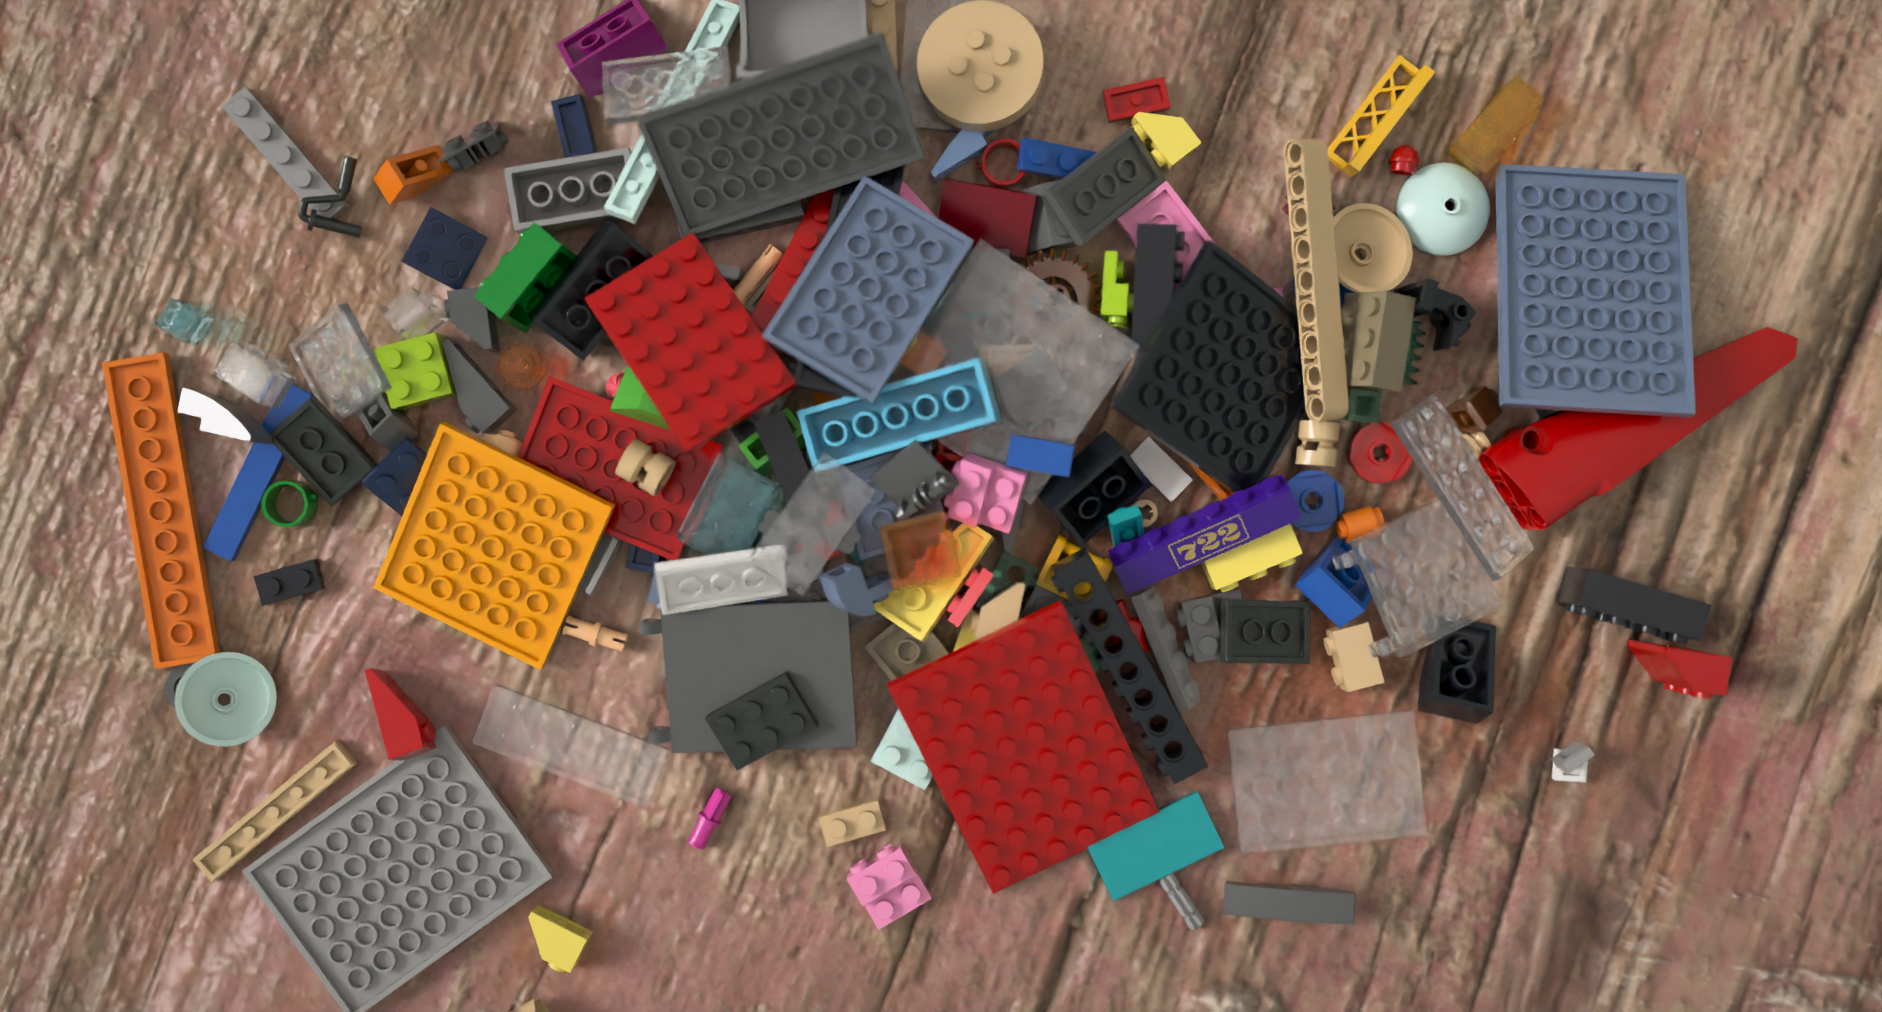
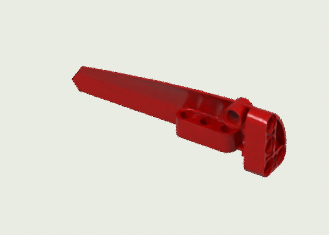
(1593, 452)

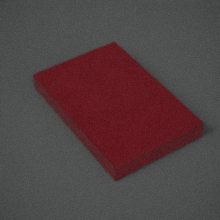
(989, 214)

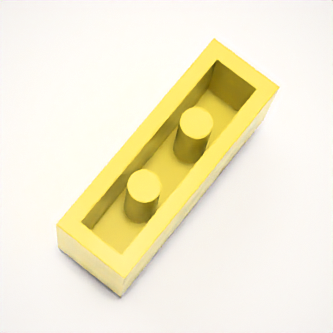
(1252, 559)

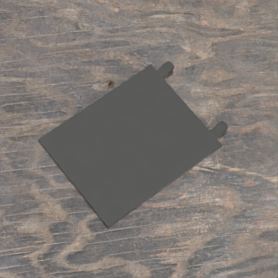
(738, 647)

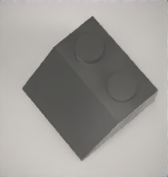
(1047, 227)

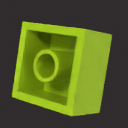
(416, 371)

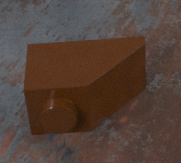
(1475, 410)

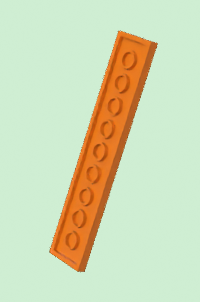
(161, 509)

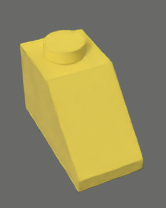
(558, 938)

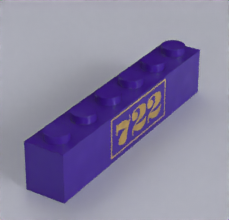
(1204, 534)

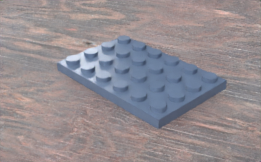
(868, 289)

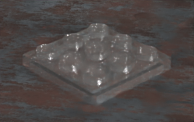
(340, 364)

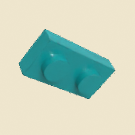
(1125, 524)

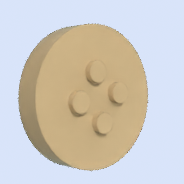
(980, 65)

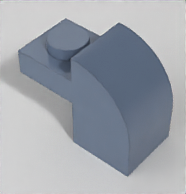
(851, 592)

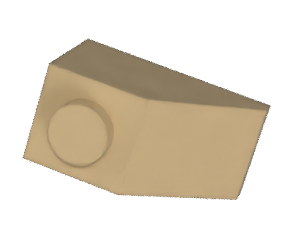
(998, 611)

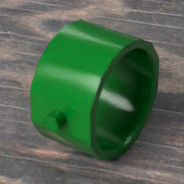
(269, 503)

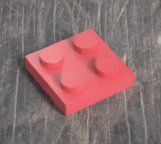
(962, 604)

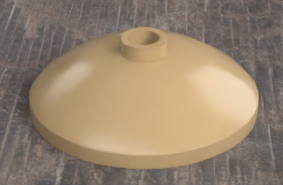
(1381, 243)

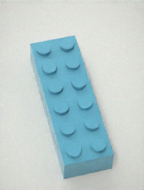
(903, 412)

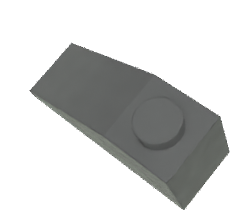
(477, 394)

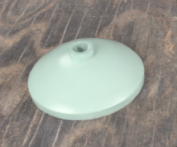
(1424, 212)
(250, 695)

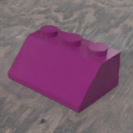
(615, 35)

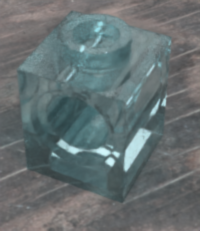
(184, 321)

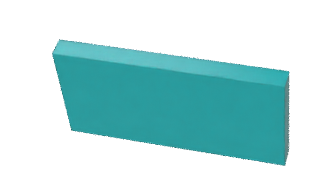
(1156, 846)

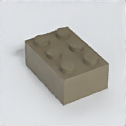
(1376, 339)

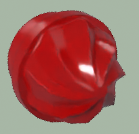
(1404, 160)

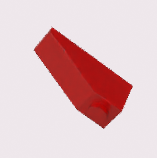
(402, 724)

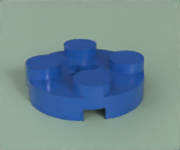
(1330, 496)

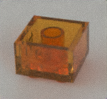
(920, 551)

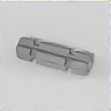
(1182, 901)

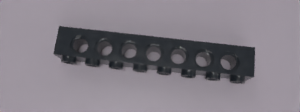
(1187, 757)

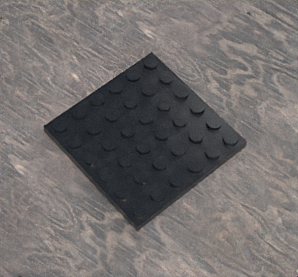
(1220, 373)

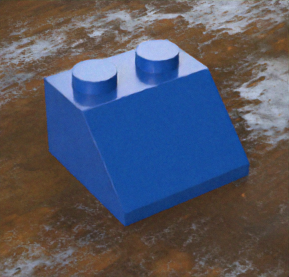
(1340, 592)

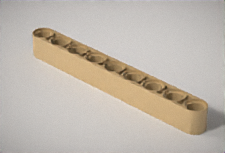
(1316, 279)

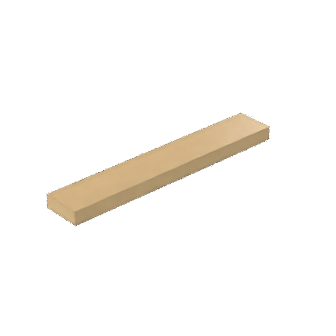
(275, 811)

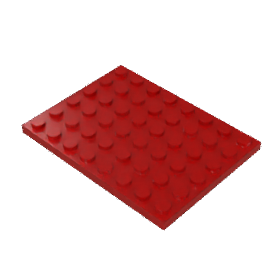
(1024, 746)

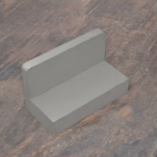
(601, 563)

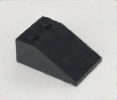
(1460, 674)

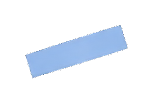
(961, 150)

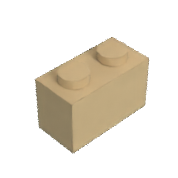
(1352, 658)

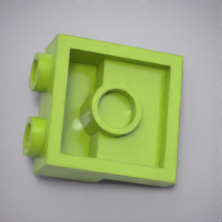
(1116, 294)

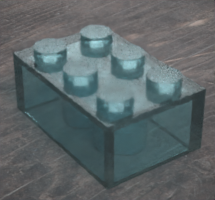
(728, 508)

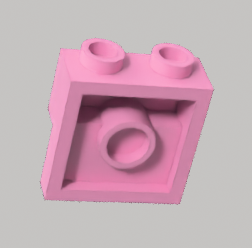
(985, 493)
(888, 885)

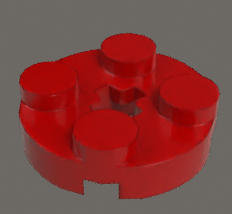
(1361, 453)

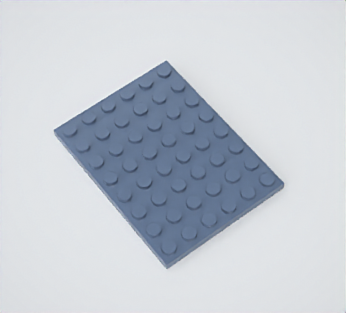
(1593, 291)

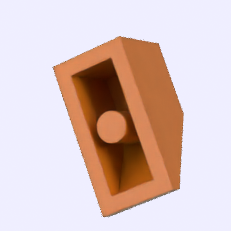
(411, 174)

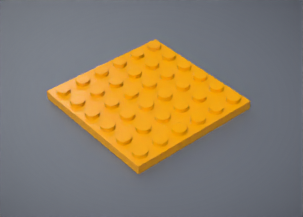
(493, 545)

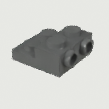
(1202, 624)

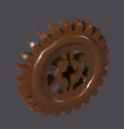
(1070, 273)

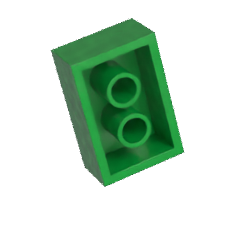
(524, 276)

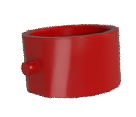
(1005, 143)

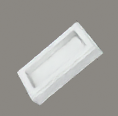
(1160, 469)

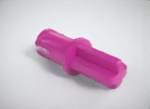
(709, 818)

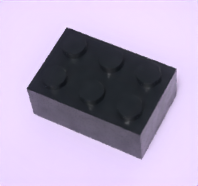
(1099, 484)

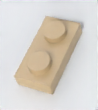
(852, 822)

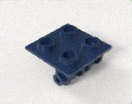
(444, 249)

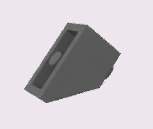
(472, 317)
(387, 425)

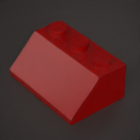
(1684, 668)

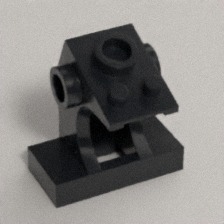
(1432, 302)

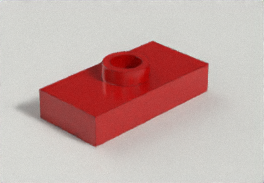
(1128, 100)

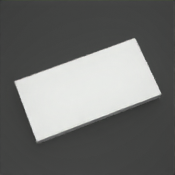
(714, 582)

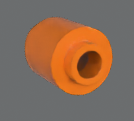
(1358, 522)

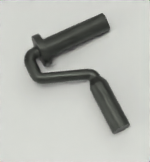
(344, 188)

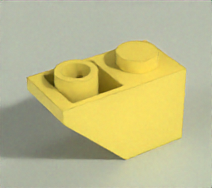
(1166, 136)

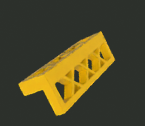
(1387, 122)

